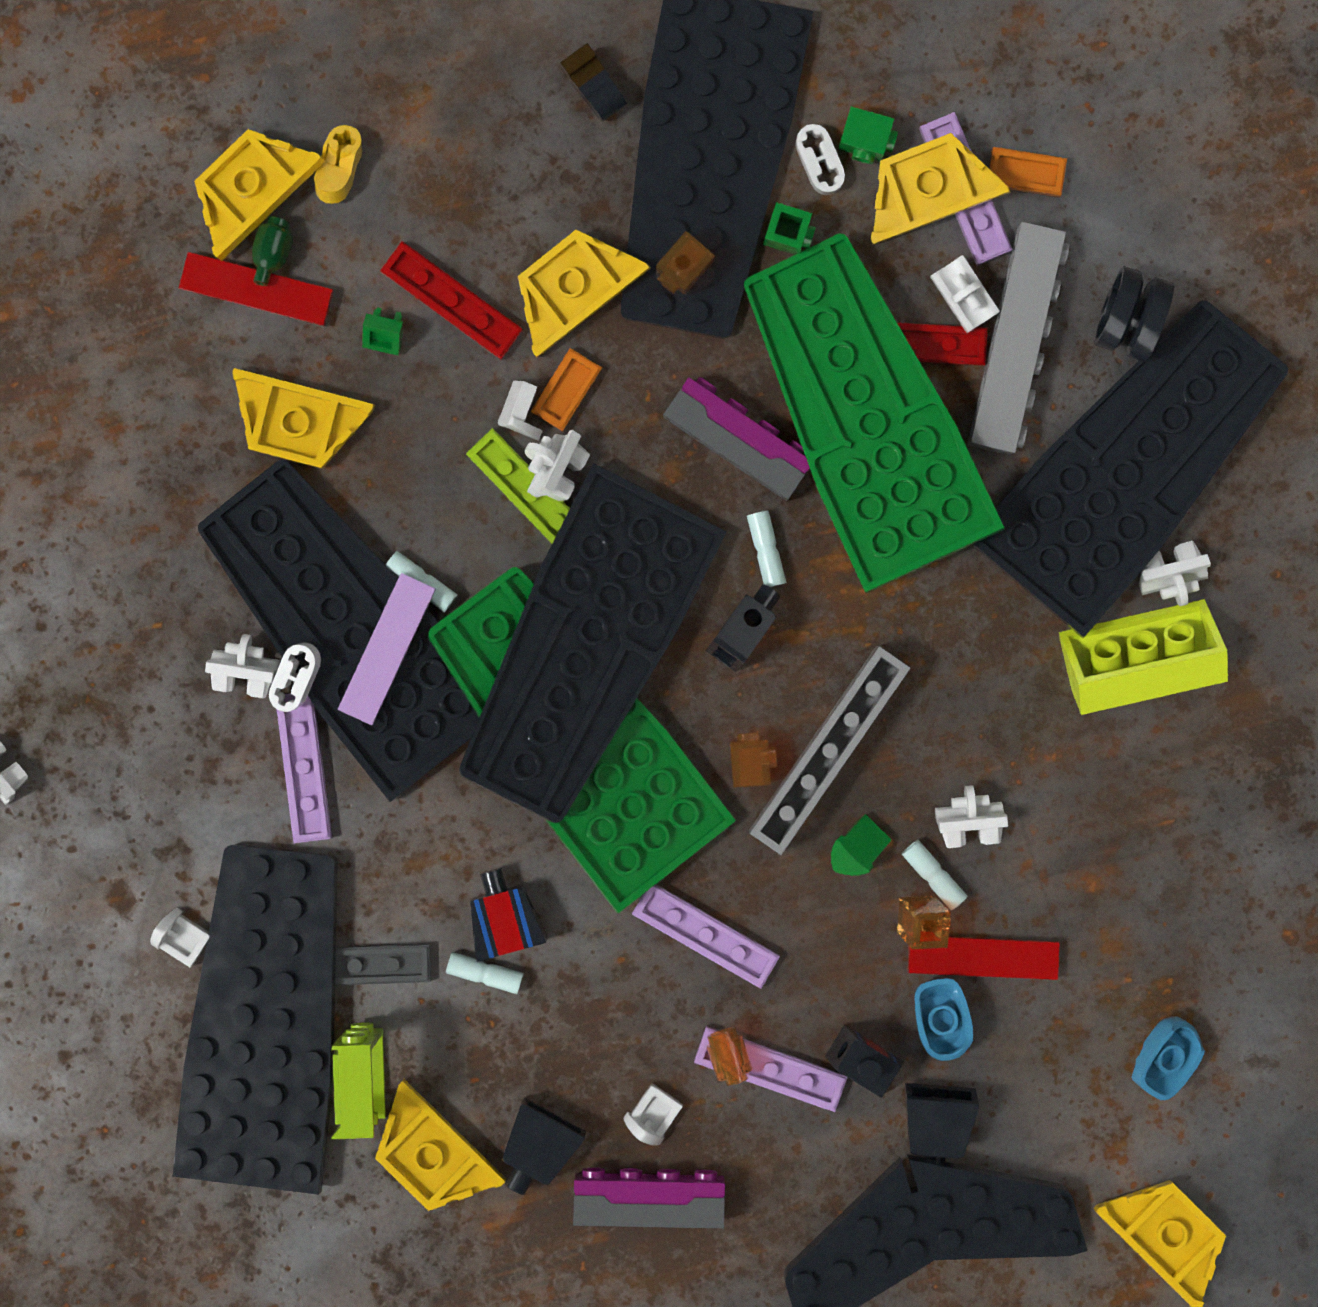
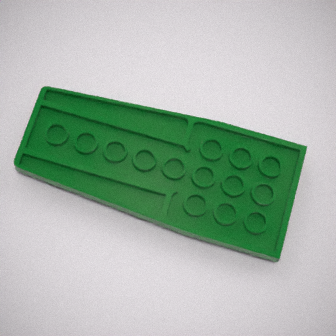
(868, 416)
(643, 800)

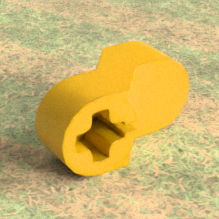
(340, 147)

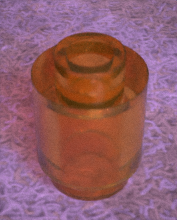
(729, 1056)

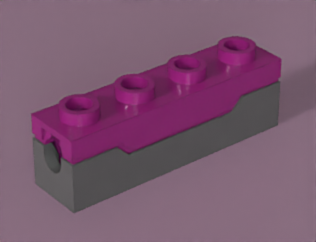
(738, 438)
(649, 1199)

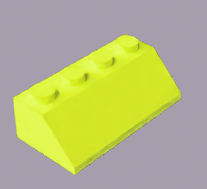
(1145, 657)

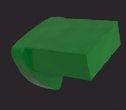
(858, 848)

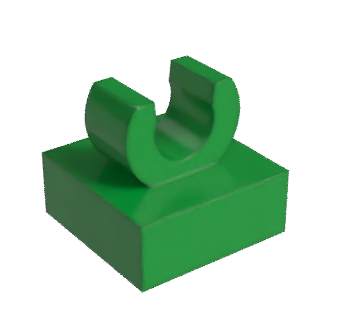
(382, 333)

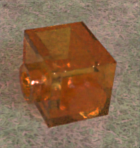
(684, 264)
(751, 760)
(923, 922)

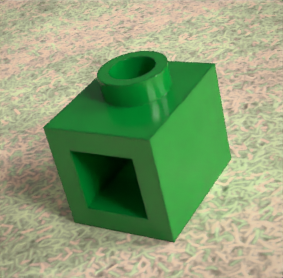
(867, 135)
(789, 229)

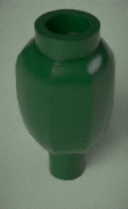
(271, 248)

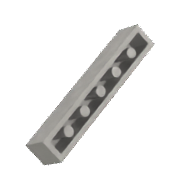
(1017, 339)
(829, 749)

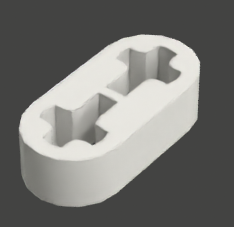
(828, 156)
(302, 680)

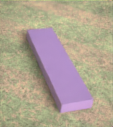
(980, 223)
(386, 649)
(304, 772)
(706, 935)
(785, 1074)

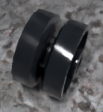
(1134, 315)

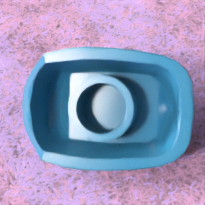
(943, 1019)
(1168, 1058)

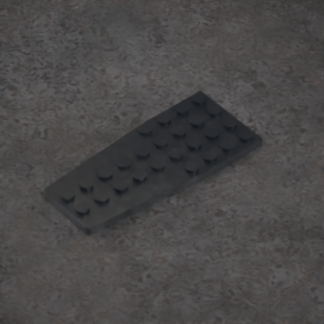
(711, 150)
(1132, 467)
(325, 587)
(587, 641)
(263, 1026)

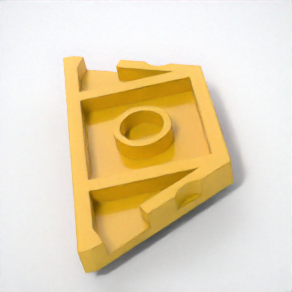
(249, 185)
(930, 185)
(572, 285)
(296, 419)
(431, 1154)
(1168, 1236)

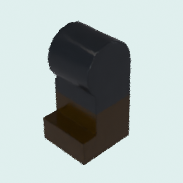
(592, 82)

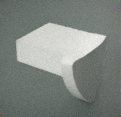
(516, 409)
(180, 937)
(652, 1115)

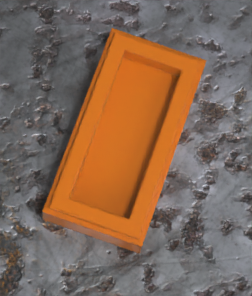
(1029, 171)
(566, 389)

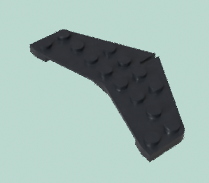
(946, 1216)

